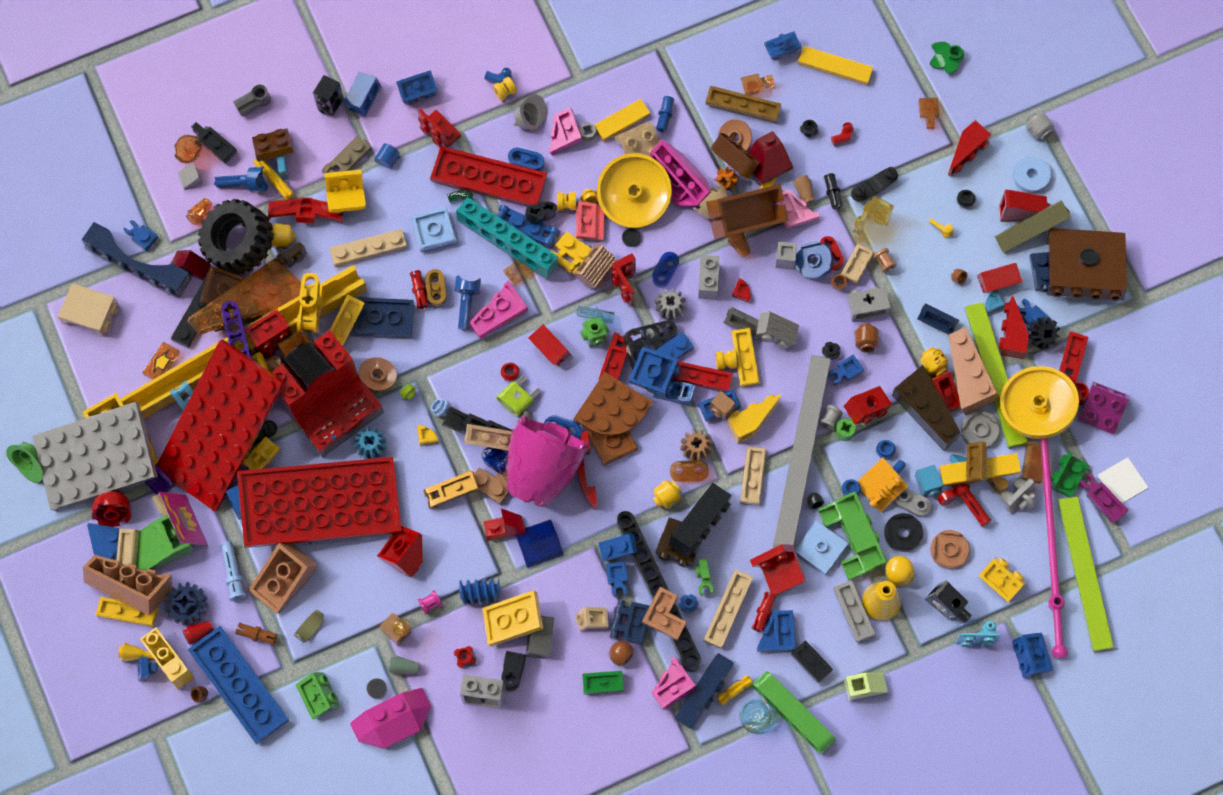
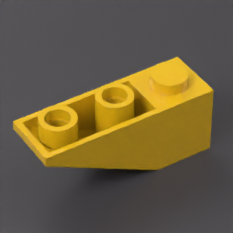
(748, 422)
(167, 658)

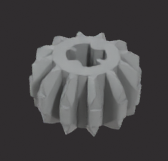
(670, 297)

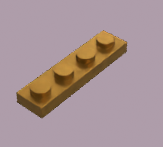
(743, 104)

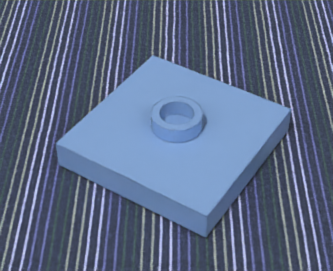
(433, 229)
(820, 547)

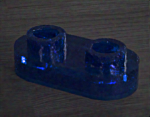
(665, 270)

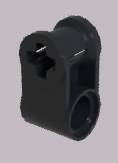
(513, 667)

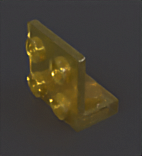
(876, 209)

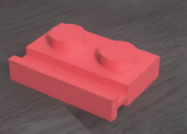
(589, 221)

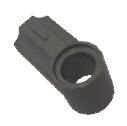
(251, 101)

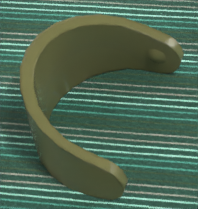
(309, 626)

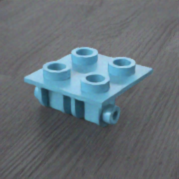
(986, 636)

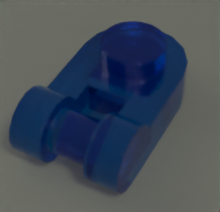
(495, 459)

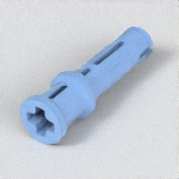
(234, 580)

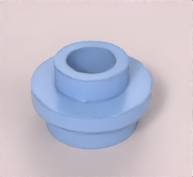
(439, 407)

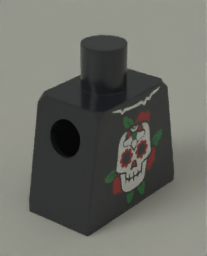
(943, 598)

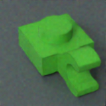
(703, 572)

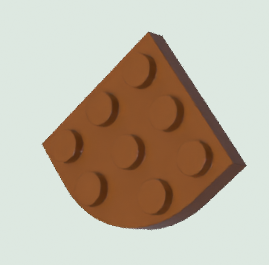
(612, 408)

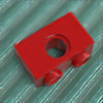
(868, 405)

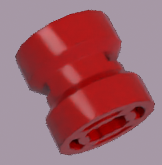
(1083, 392)

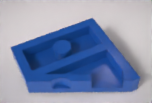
(104, 540)
(779, 633)

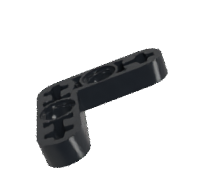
(636, 345)

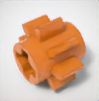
(727, 178)

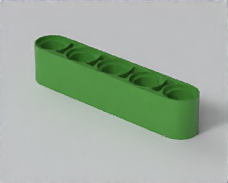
(793, 712)

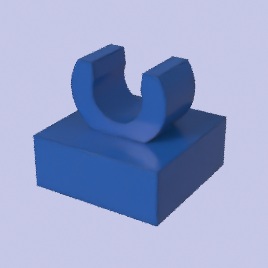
(145, 669)

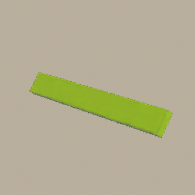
(990, 355)
(1085, 574)

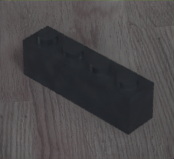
(700, 520)

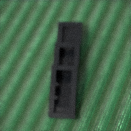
(458, 421)

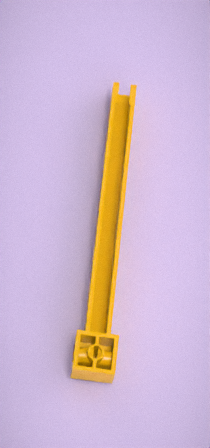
(156, 393)

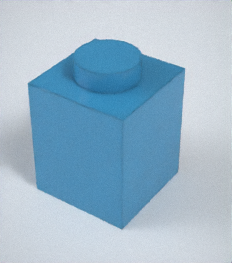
(928, 481)

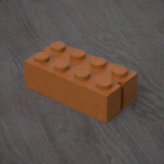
(747, 211)

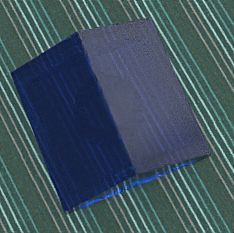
(539, 544)

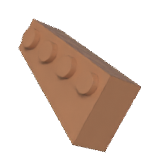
(972, 378)
(127, 583)

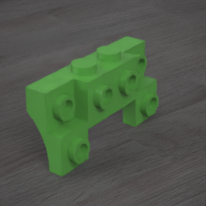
(858, 532)

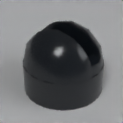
(815, 500)

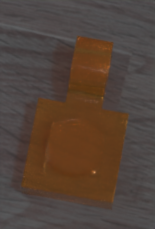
(754, 84)
(929, 109)

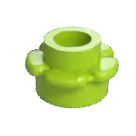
(408, 392)

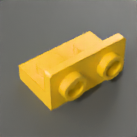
(1002, 578)

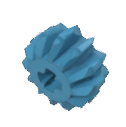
(368, 449)

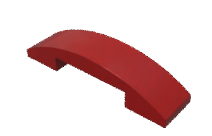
(588, 492)

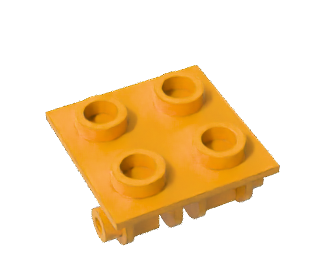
(882, 485)

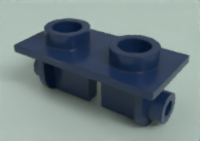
(938, 319)

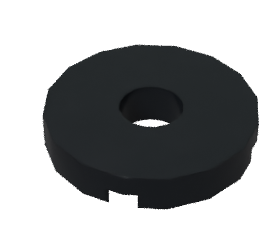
(900, 543)

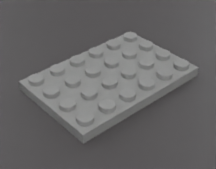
(95, 456)

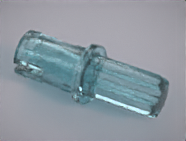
(587, 312)

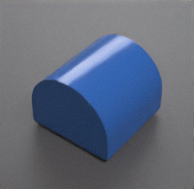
(387, 155)

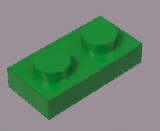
(603, 682)

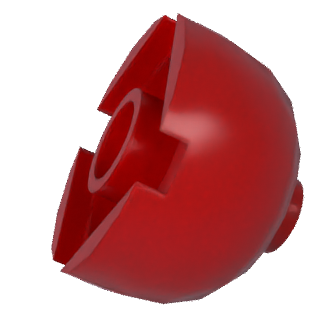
(111, 509)

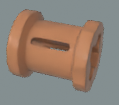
(885, 260)

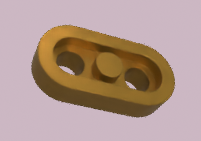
(437, 288)

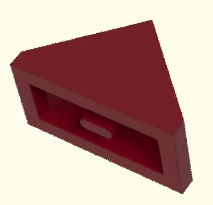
(191, 263)

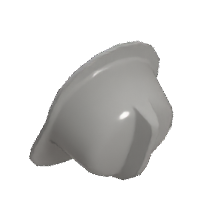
(530, 112)

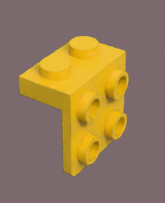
(345, 191)

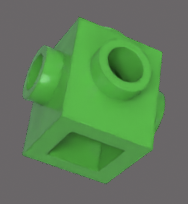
(594, 331)

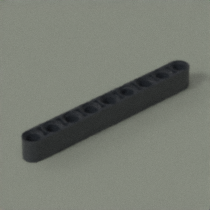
(654, 582)

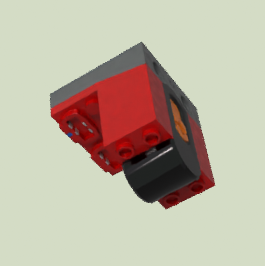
(325, 393)

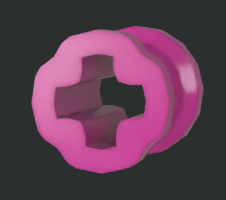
(430, 602)

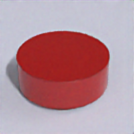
(947, 497)

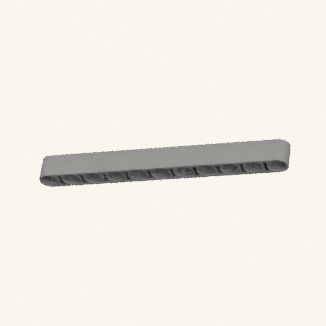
(802, 451)

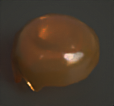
(188, 149)

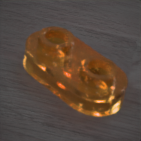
(689, 471)

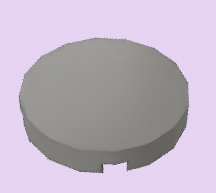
(980, 427)

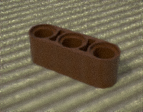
(735, 155)

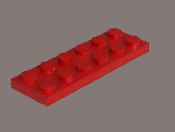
(488, 176)

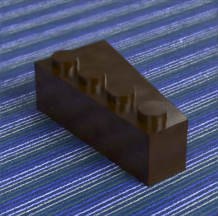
(926, 407)

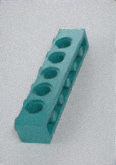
(507, 238)

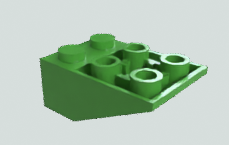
(159, 545)

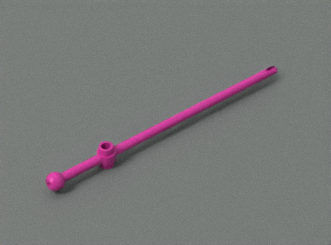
(1059, 650)

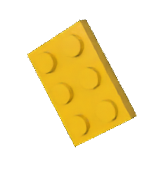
(512, 618)

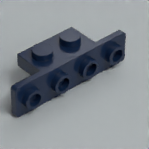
(706, 688)

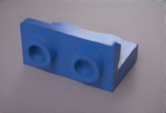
(1032, 654)

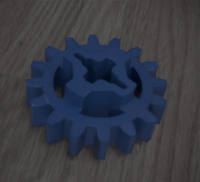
(186, 595)

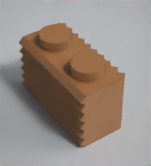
(595, 267)

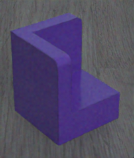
(160, 483)

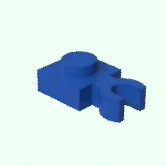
(142, 237)
(1031, 314)
(847, 368)
(617, 575)

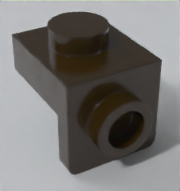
(295, 254)

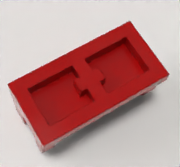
(999, 278)
(549, 345)

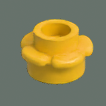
(589, 196)

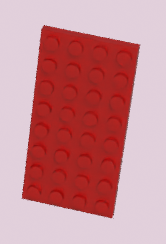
(219, 425)
(318, 502)

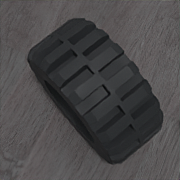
(218, 226)

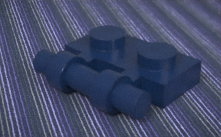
(634, 629)

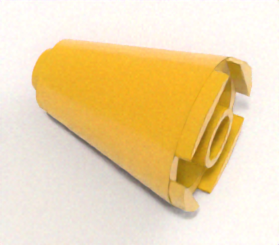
(881, 601)

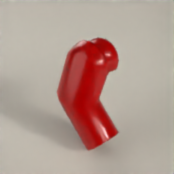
(845, 134)

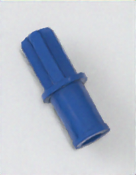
(665, 113)

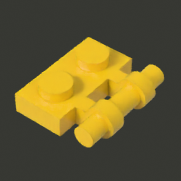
(574, 249)

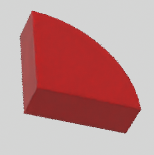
(742, 291)

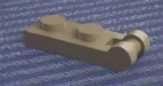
(348, 156)

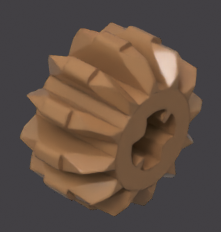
(703, 443)

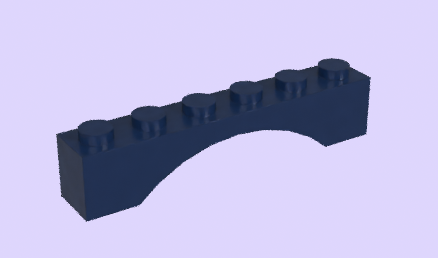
(169, 277)

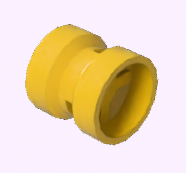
(504, 88)
(566, 201)
(726, 360)

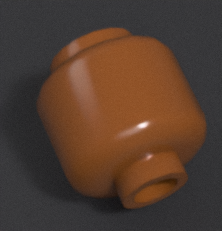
(866, 338)

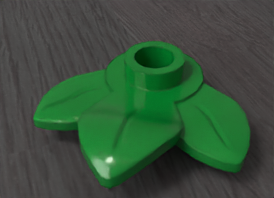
(944, 56)

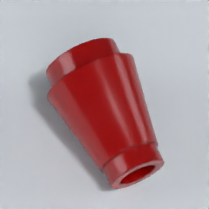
(196, 632)

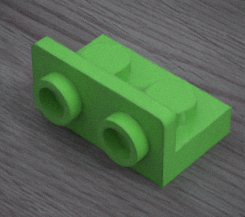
(317, 694)

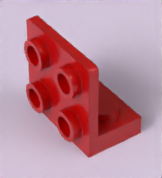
(438, 127)
(621, 272)
(268, 332)
(780, 568)

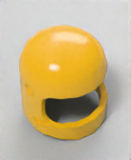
(900, 571)

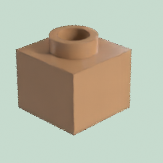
(722, 405)

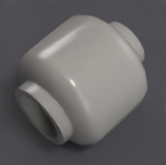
(1039, 126)

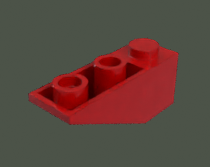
(971, 141)
(1015, 333)

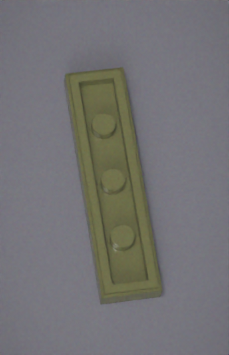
(1032, 226)

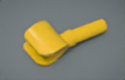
(946, 230)

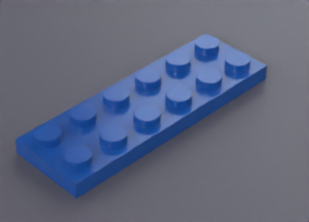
(238, 685)

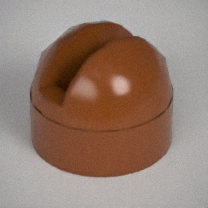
(959, 276)
(836, 278)

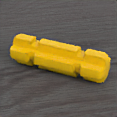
(734, 690)

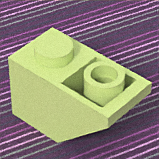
(865, 685)

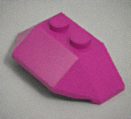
(687, 183)
(392, 719)

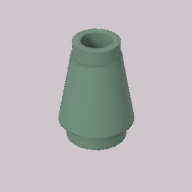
(403, 666)

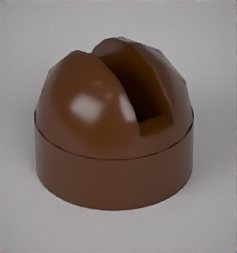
(199, 694)

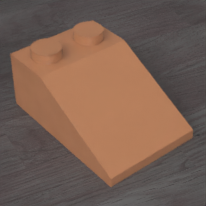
(282, 576)

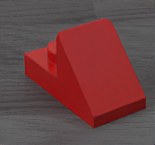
(947, 390)
(506, 526)

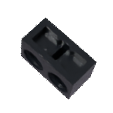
(328, 95)

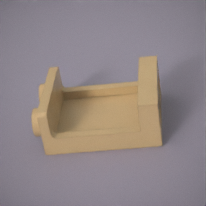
(88, 309)

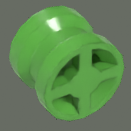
(845, 433)

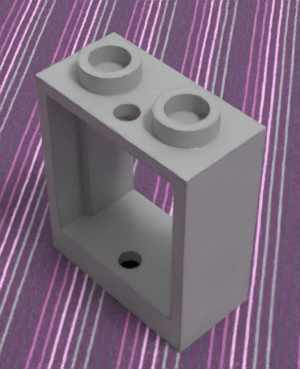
(477, 688)

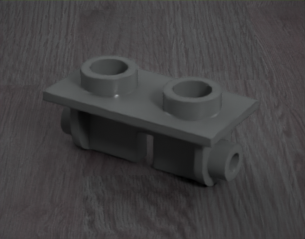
(741, 320)

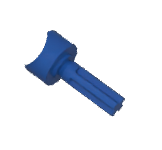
(253, 179)
(467, 289)

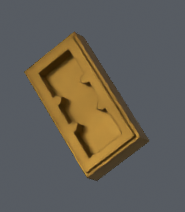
(976, 462)

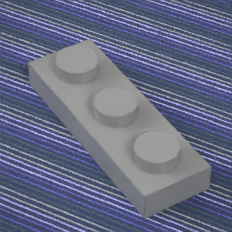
(853, 611)

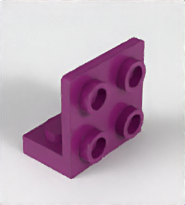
(1104, 407)

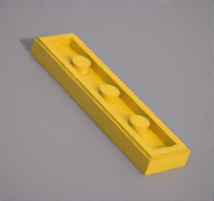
(835, 65)
(995, 467)

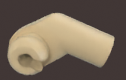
(159, 504)

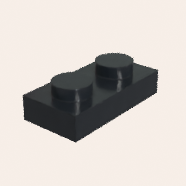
(811, 662)

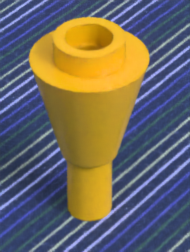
(129, 653)

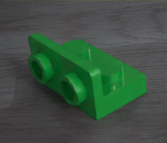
(1069, 475)

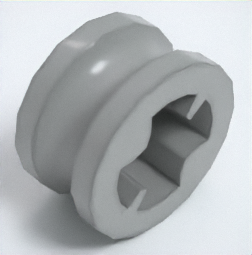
(586, 126)

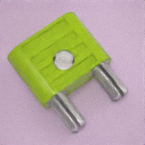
(515, 398)

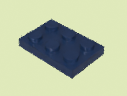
(385, 317)

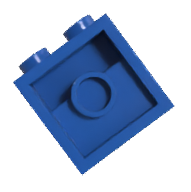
(655, 372)

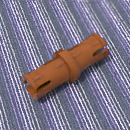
(256, 634)

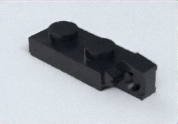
(214, 142)

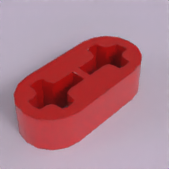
(835, 252)

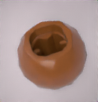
(621, 653)

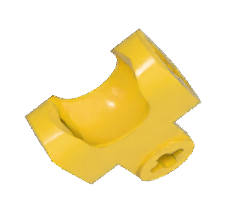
(310, 304)

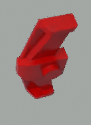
(304, 209)

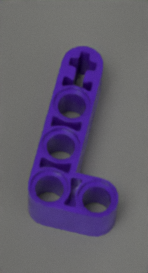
(239, 337)

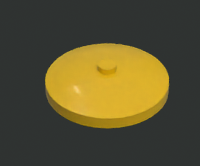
(634, 190)
(1039, 402)

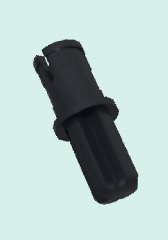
(833, 191)

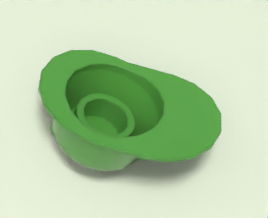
(26, 461)

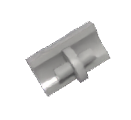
(1022, 497)

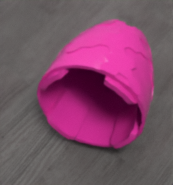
(542, 461)

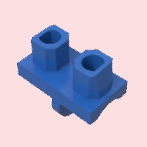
(782, 45)

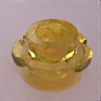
(401, 627)

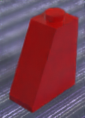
(1020, 205)

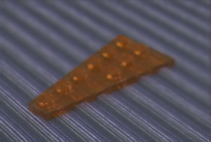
(255, 295)

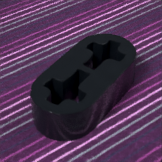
(540, 212)

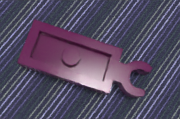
(1104, 499)

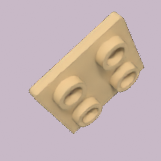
(639, 139)

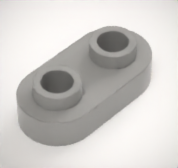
(910, 504)

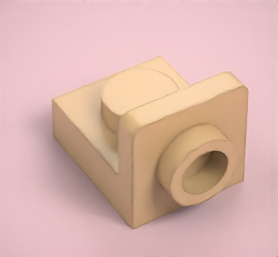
(592, 618)

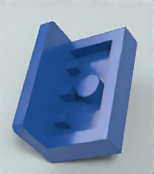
(417, 86)

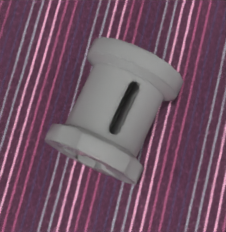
(830, 417)

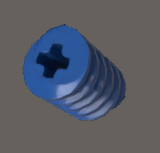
(479, 592)

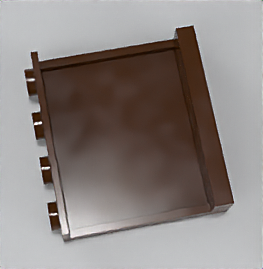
(1072, 278)

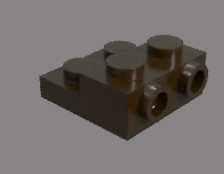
(667, 553)

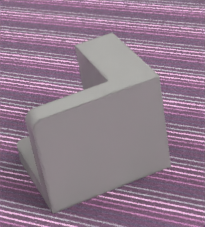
(786, 255)

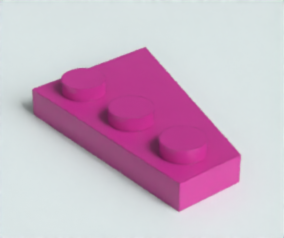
(500, 311)

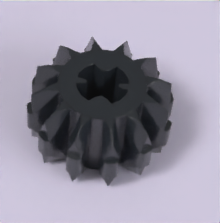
(1038, 337)

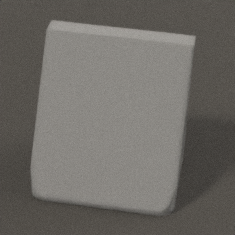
(189, 176)

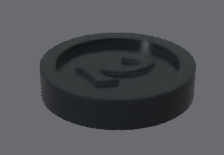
(631, 237)
(1089, 257)

